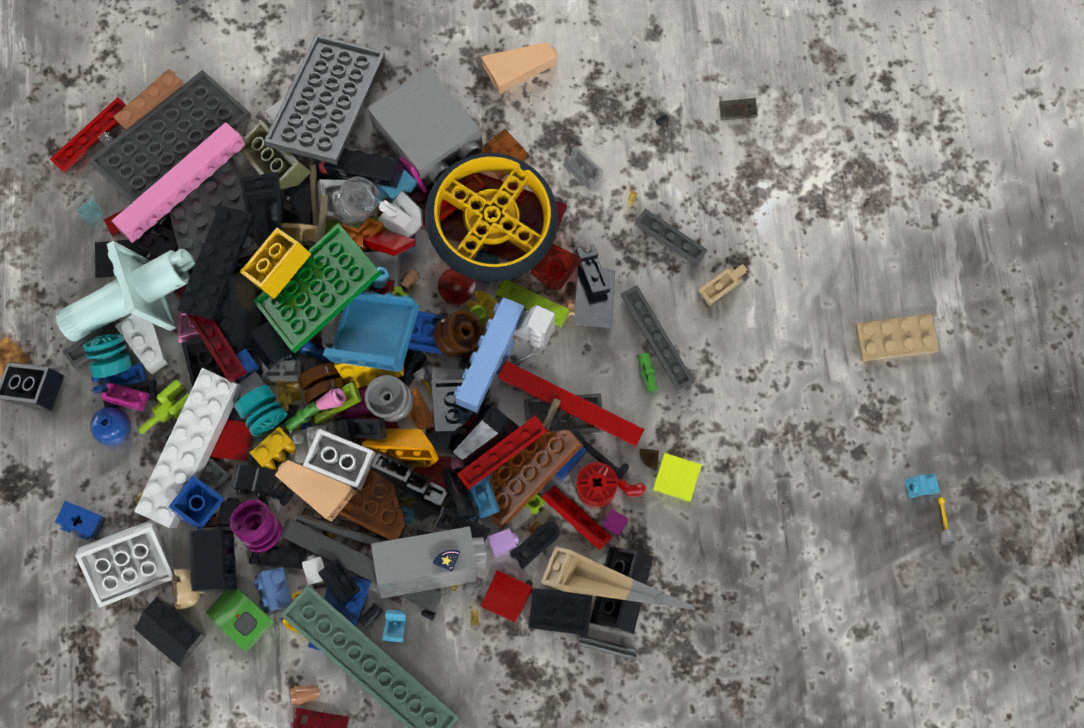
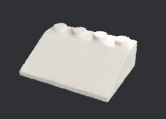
(125, 563)

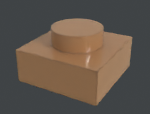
(409, 280)

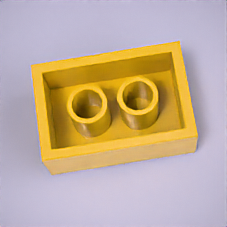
(275, 262)
(363, 375)

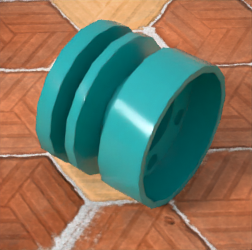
(106, 352)
(260, 410)

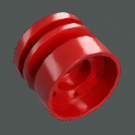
(596, 496)

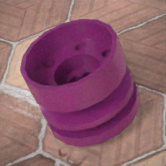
(255, 525)

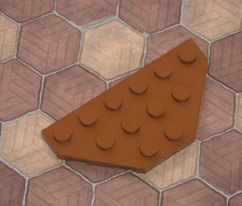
(530, 471)
(376, 507)

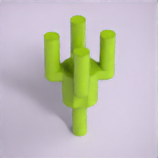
(167, 406)

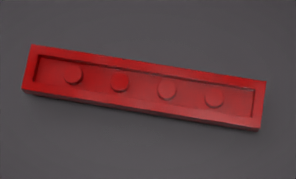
(87, 137)
(502, 452)

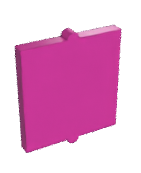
(411, 170)

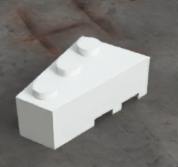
(536, 326)
(145, 342)

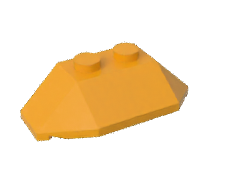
(405, 445)

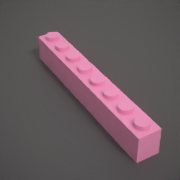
(178, 182)

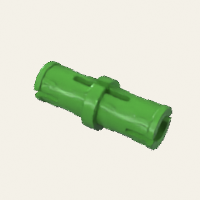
(648, 372)
(303, 415)

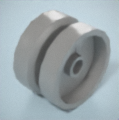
(389, 398)

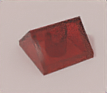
(556, 267)

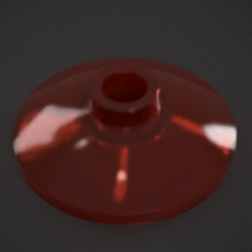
(452, 278)

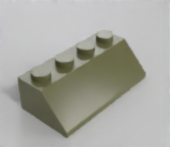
(271, 160)

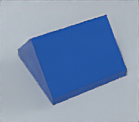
(195, 503)

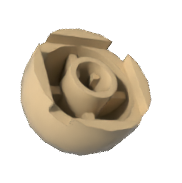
(183, 589)

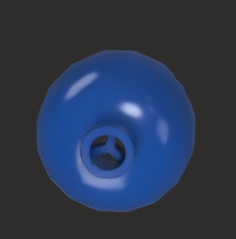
(110, 426)

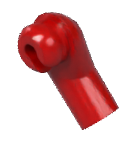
(631, 490)

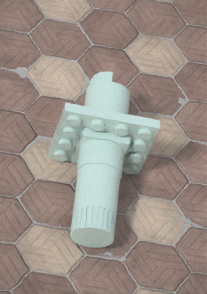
(137, 291)

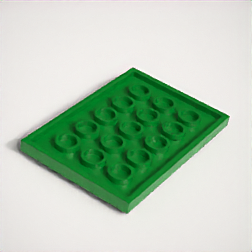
(319, 289)

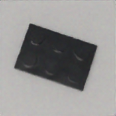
(560, 612)

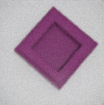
(615, 522)

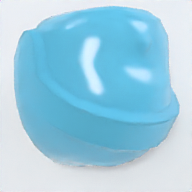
(381, 281)

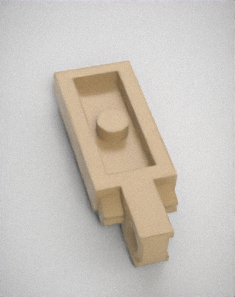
(722, 284)

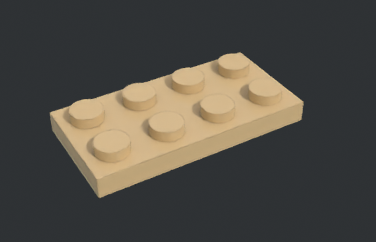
(897, 337)

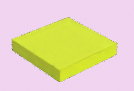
(677, 477)

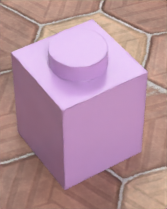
(503, 542)

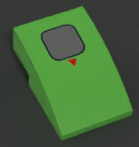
(240, 618)

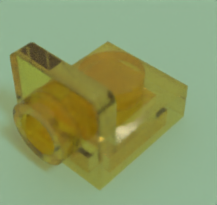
(287, 393)

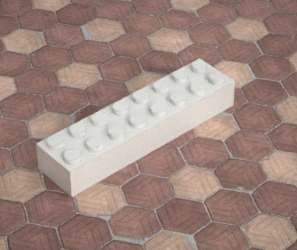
(188, 445)

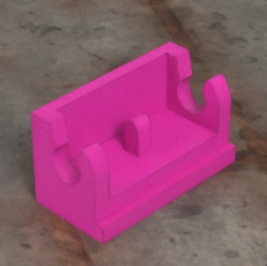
(125, 397)

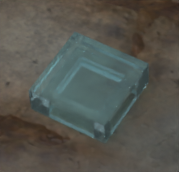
(90, 212)

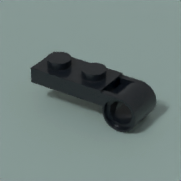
(360, 428)

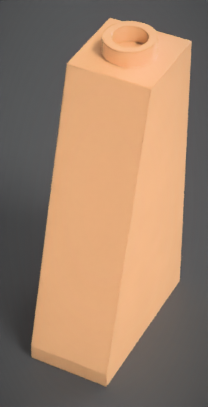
(518, 65)
(319, 491)

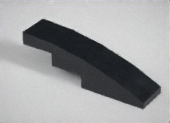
(407, 479)

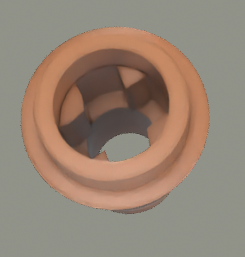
(303, 694)

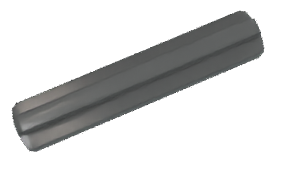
(607, 647)

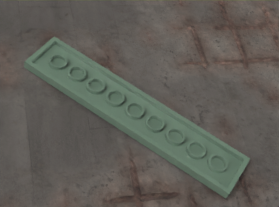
(366, 663)

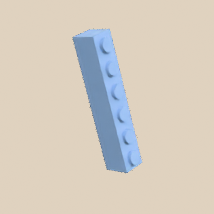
(489, 355)

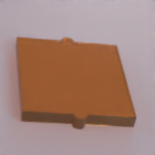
(10, 353)

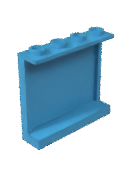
(374, 331)

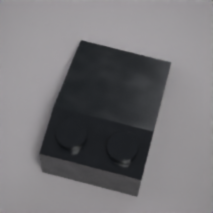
(30, 386)
(483, 433)

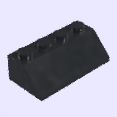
(619, 613)

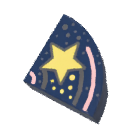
(447, 559)

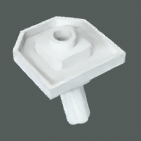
(401, 215)

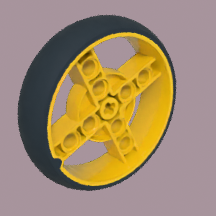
(520, 175)

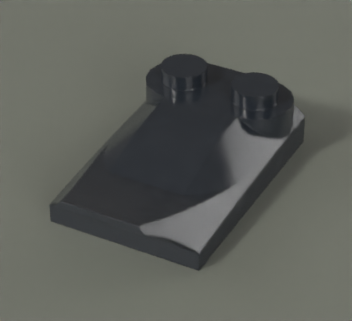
(199, 357)

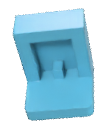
(922, 485)
(394, 625)

